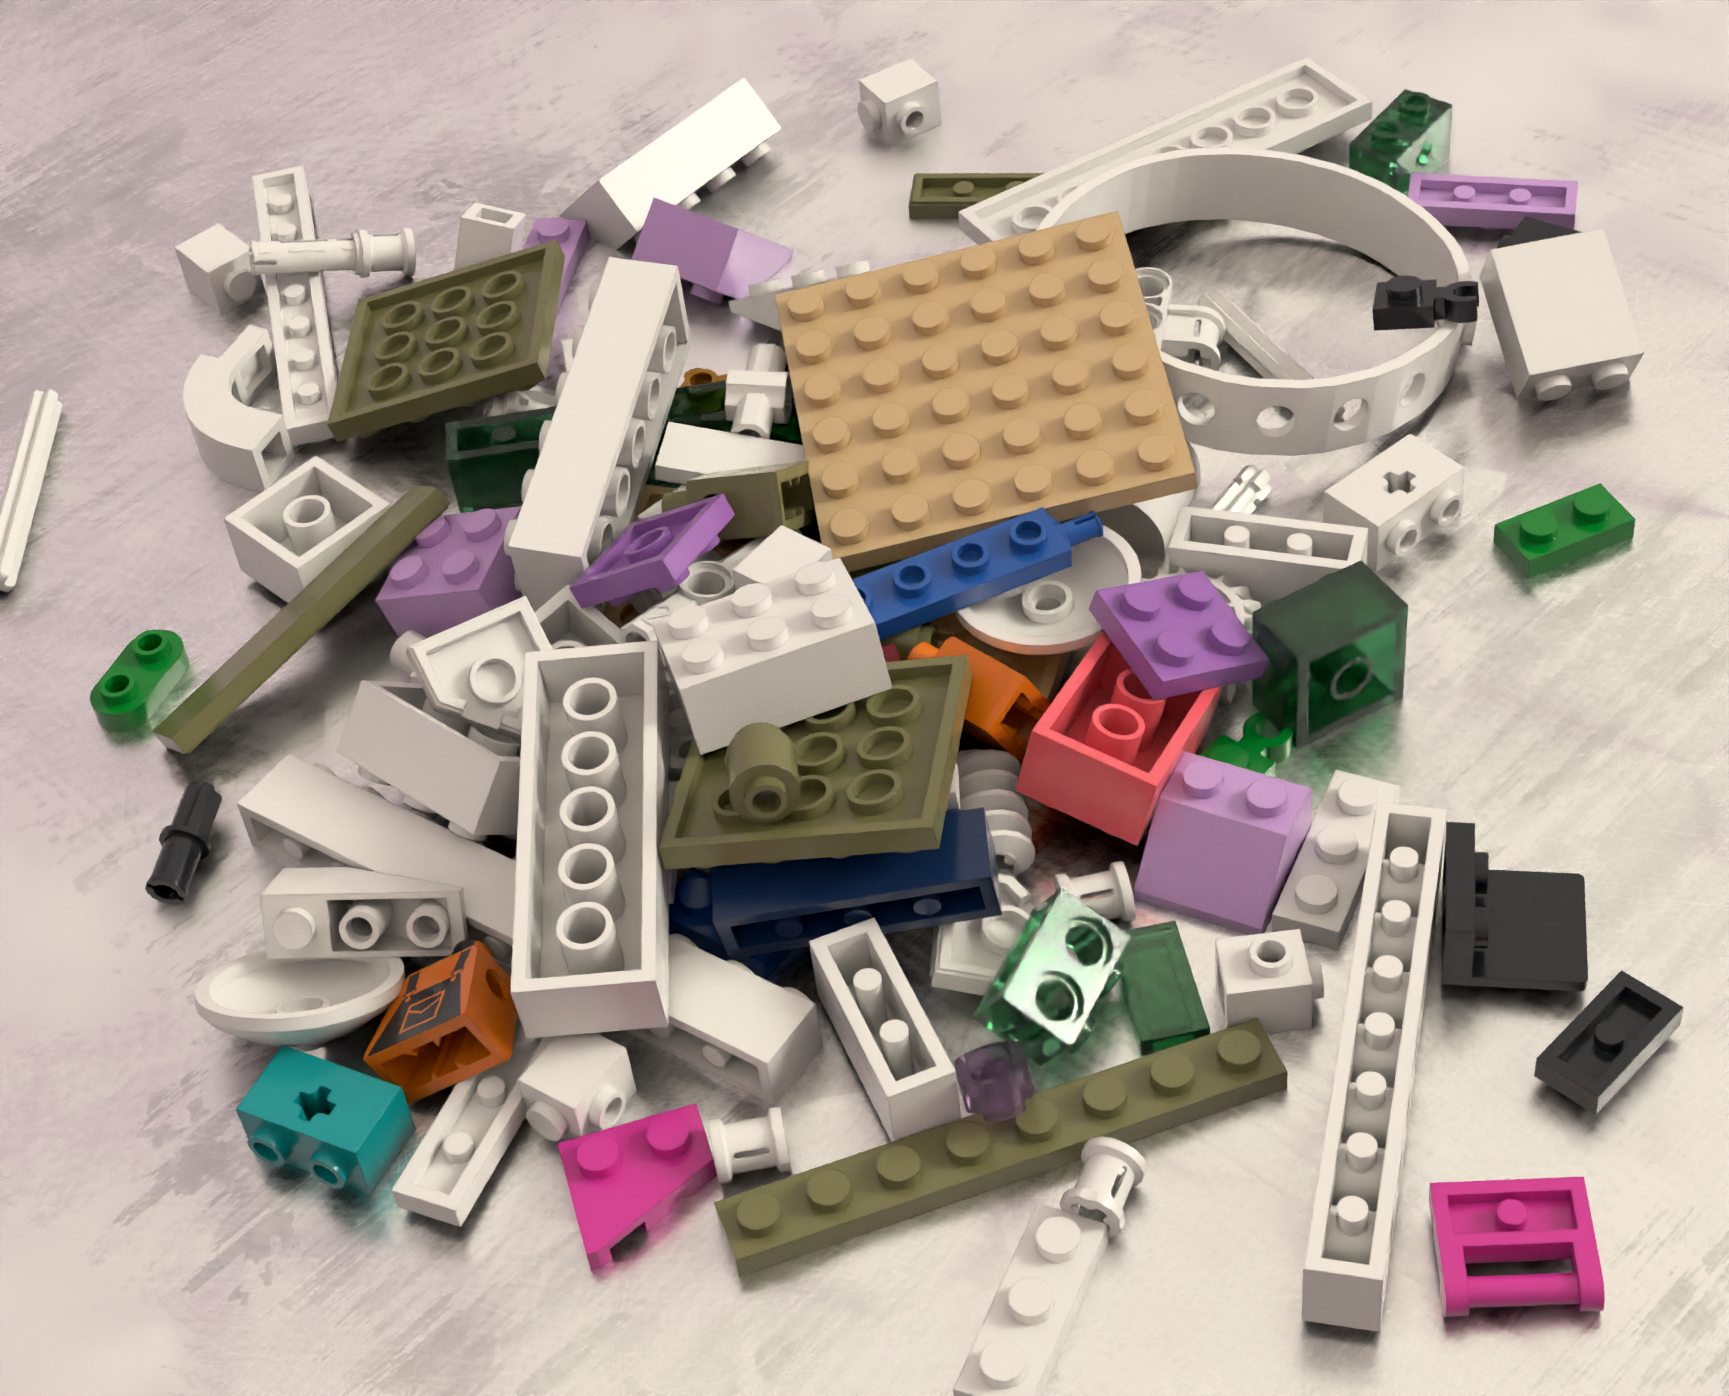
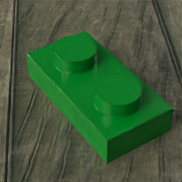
(1564, 530)

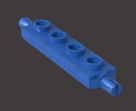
(972, 569)

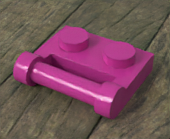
(1512, 1224)

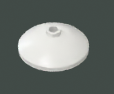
(1054, 611)
(297, 999)

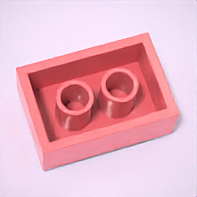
(1110, 745)

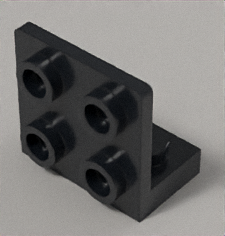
(1509, 923)

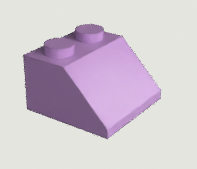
(708, 252)
(1223, 843)

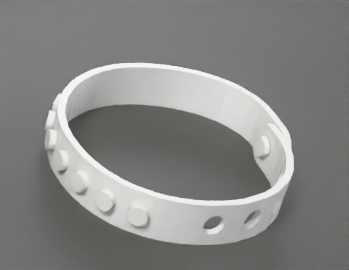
(1313, 199)

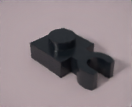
(1417, 303)

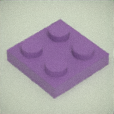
(653, 553)
(1178, 634)

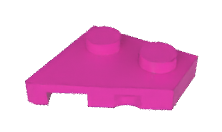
(634, 1175)

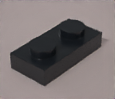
(1608, 1042)

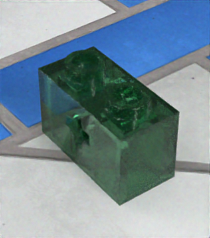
(1404, 140)

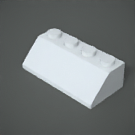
(678, 165)

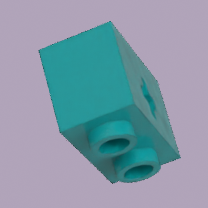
(326, 1120)

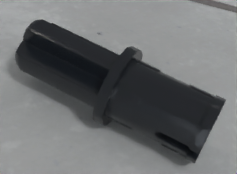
(184, 844)

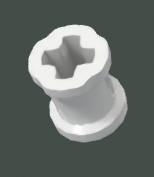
(1113, 883)
(749, 1145)
(1104, 1183)

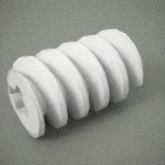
(989, 782)

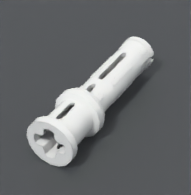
(359, 253)

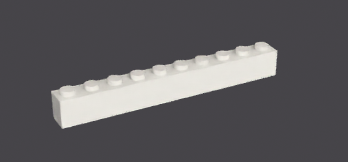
(717, 1008)

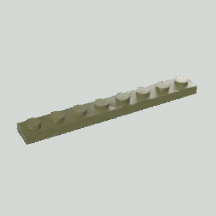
(980, 1156)

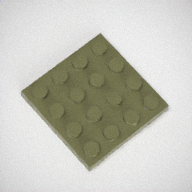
(448, 341)
(868, 779)

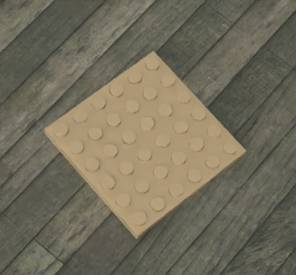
(980, 391)

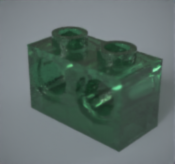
(1044, 970)

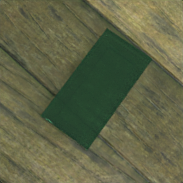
(1160, 989)

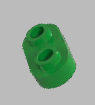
(139, 680)

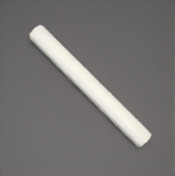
(25, 481)

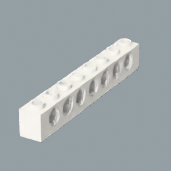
(1374, 1071)

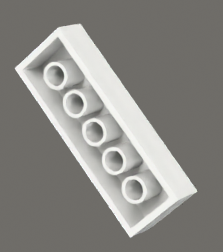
(603, 427)
(588, 841)

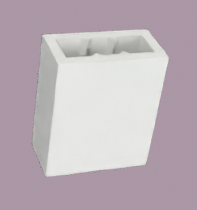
(1561, 315)

